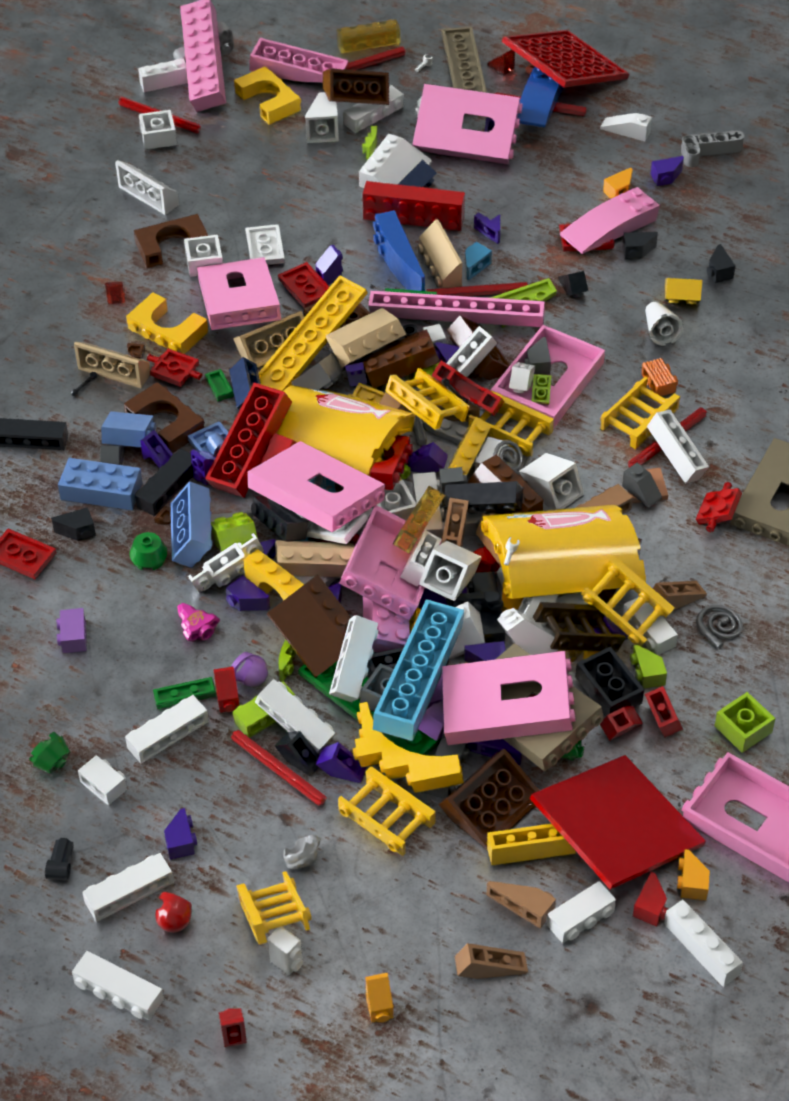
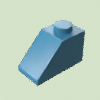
(476, 259)

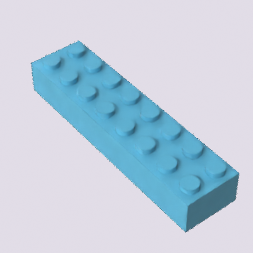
(418, 670)

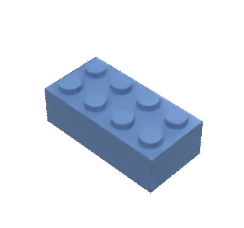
(100, 483)
(191, 524)

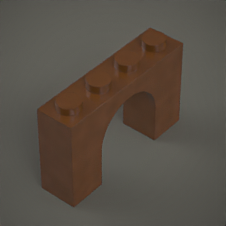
(150, 237)
(159, 400)

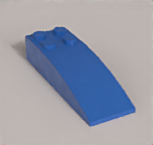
(539, 99)
(397, 251)

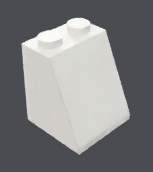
(322, 120)
(554, 480)
(449, 570)
(526, 632)

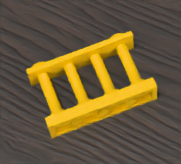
(422, 407)
(524, 416)
(640, 434)
(645, 593)
(390, 792)
(258, 918)

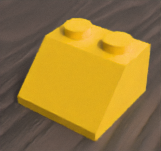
(683, 289)

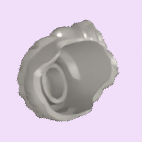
(303, 854)

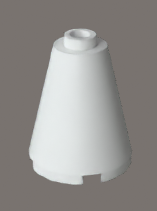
(663, 324)

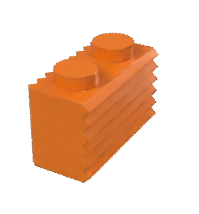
(659, 377)

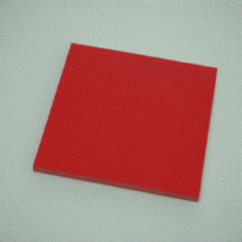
(565, 58)
(617, 821)

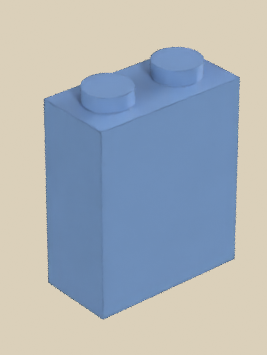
(126, 428)

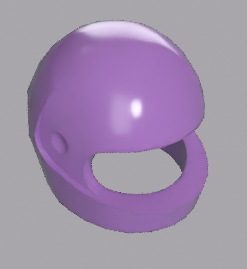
(253, 671)

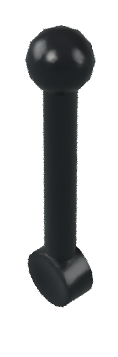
(93, 375)
(446, 382)

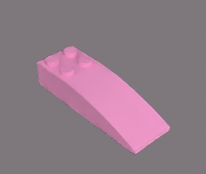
(292, 62)
(611, 220)
(391, 626)

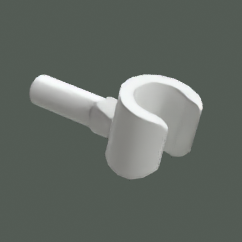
(426, 62)
(510, 549)

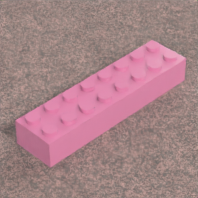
(203, 55)

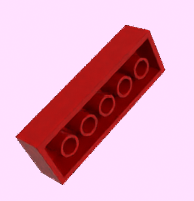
(415, 204)
(248, 439)

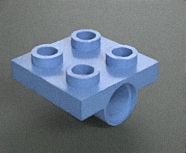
(209, 438)

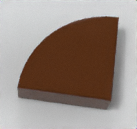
(136, 350)
(163, 516)

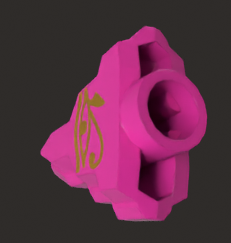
(196, 623)

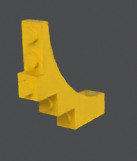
(420, 770)

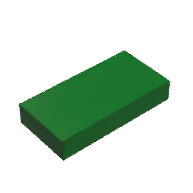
(219, 385)

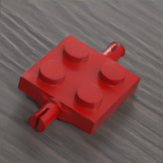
(174, 367)
(718, 506)

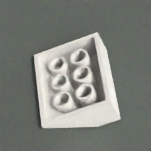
(391, 161)

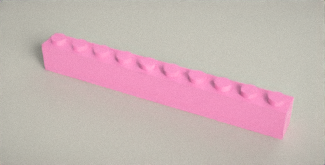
(450, 307)

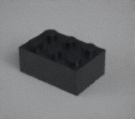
(609, 681)

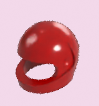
(174, 913)

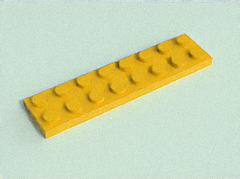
(310, 334)

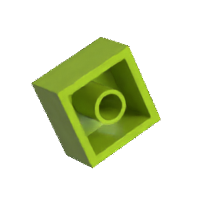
(232, 530)
(744, 722)

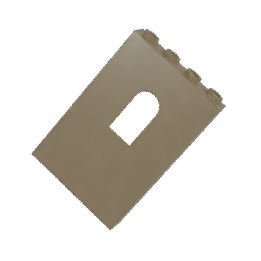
(754, 507)
(550, 747)

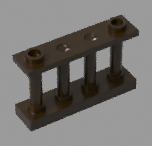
(577, 614)

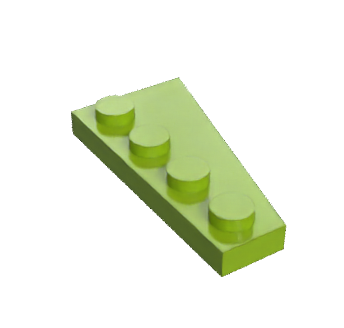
(537, 291)

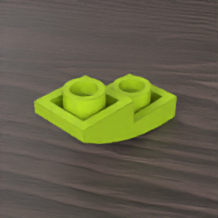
(370, 143)
(541, 389)
(285, 661)

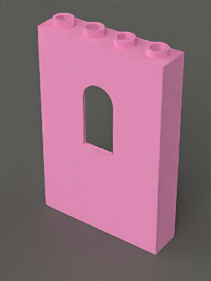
(442, 117)
(238, 305)
(582, 364)
(287, 483)
(377, 546)
(475, 706)
(744, 783)

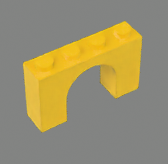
(266, 81)
(178, 338)
(269, 575)

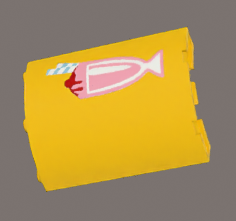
(343, 425)
(562, 549)

